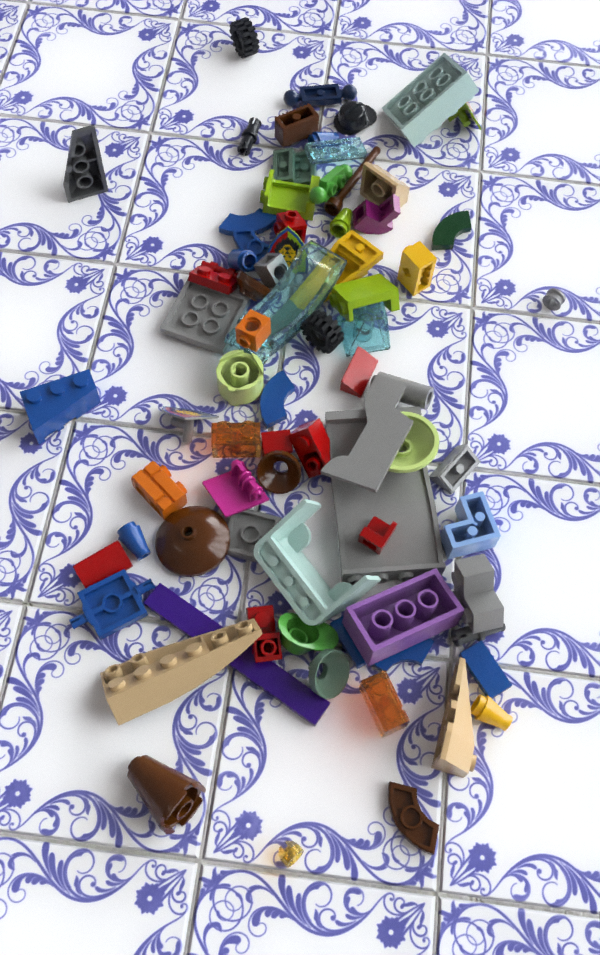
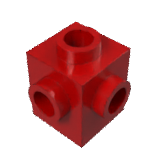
(293, 220)

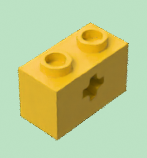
(416, 268)

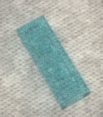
(335, 150)

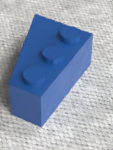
(59, 402)

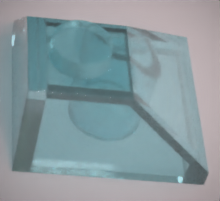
(367, 330)

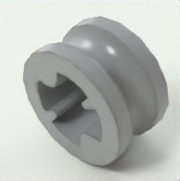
(554, 299)

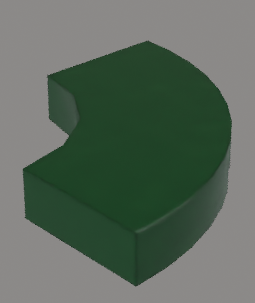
(449, 229)

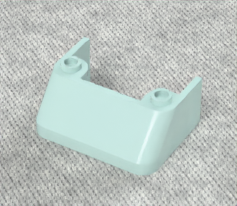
(296, 578)

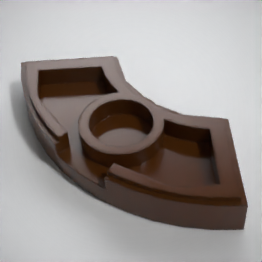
(410, 819)

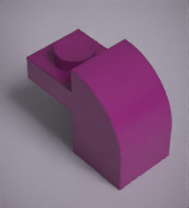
(376, 219)

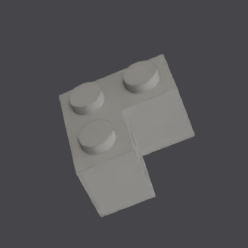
(475, 591)

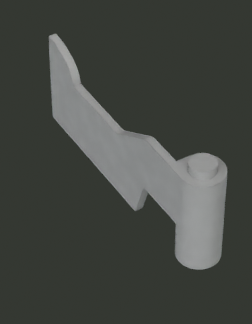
(383, 432)

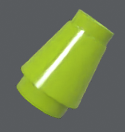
(341, 223)

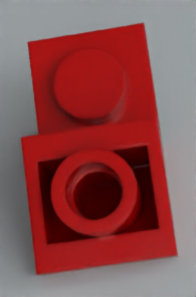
(268, 645)

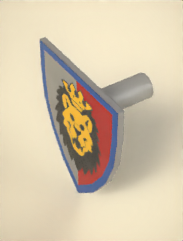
(185, 419)

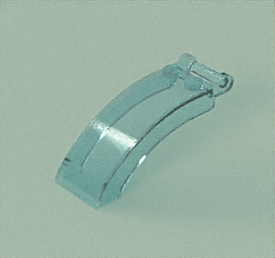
(295, 297)

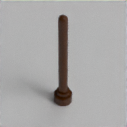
(335, 203)

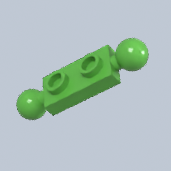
(330, 184)

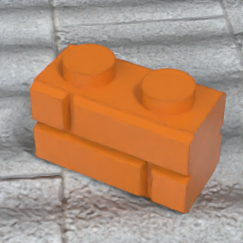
(159, 489)

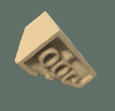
(456, 737)

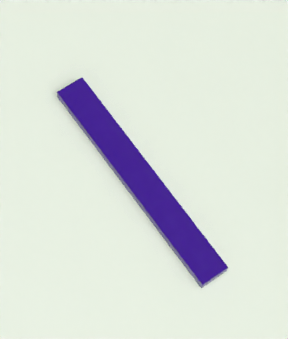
(263, 674)

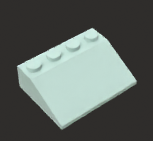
(430, 99)

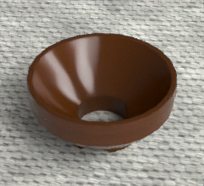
(251, 287)
(277, 481)

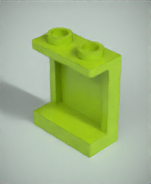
(284, 196)
(364, 292)

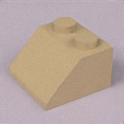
(380, 184)

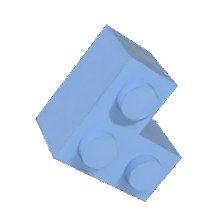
(475, 528)

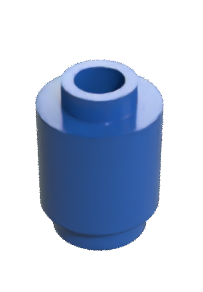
(242, 260)

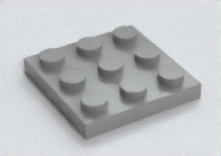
(204, 316)

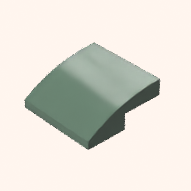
(293, 166)

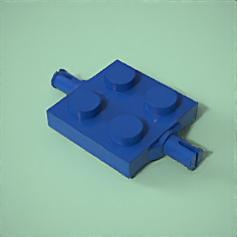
(112, 604)

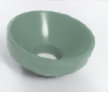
(334, 673)

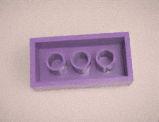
(402, 616)

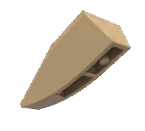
(173, 670)

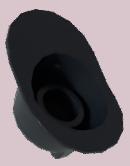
(354, 118)

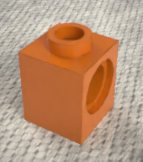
(253, 330)

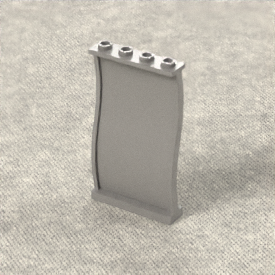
(400, 498)

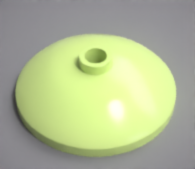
(419, 446)

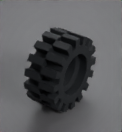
(244, 37)
(322, 331)

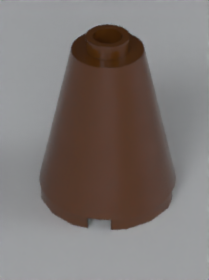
(165, 792)

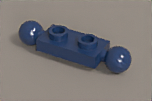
(320, 95)

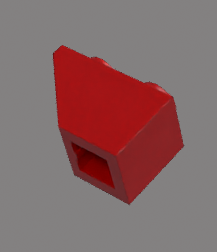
(311, 446)

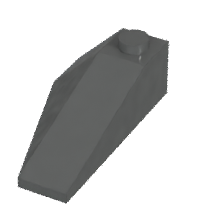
(84, 166)

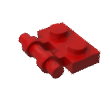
(214, 277)

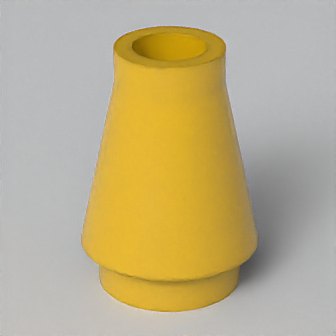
(490, 712)

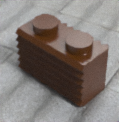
(296, 125)

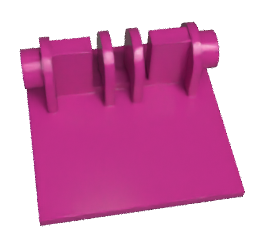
(235, 490)

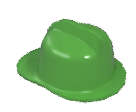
(301, 638)

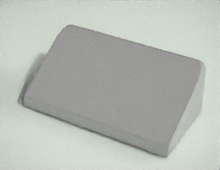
(455, 468)

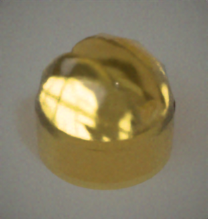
(290, 854)

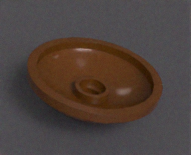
(197, 552)

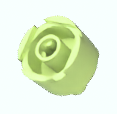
(240, 377)

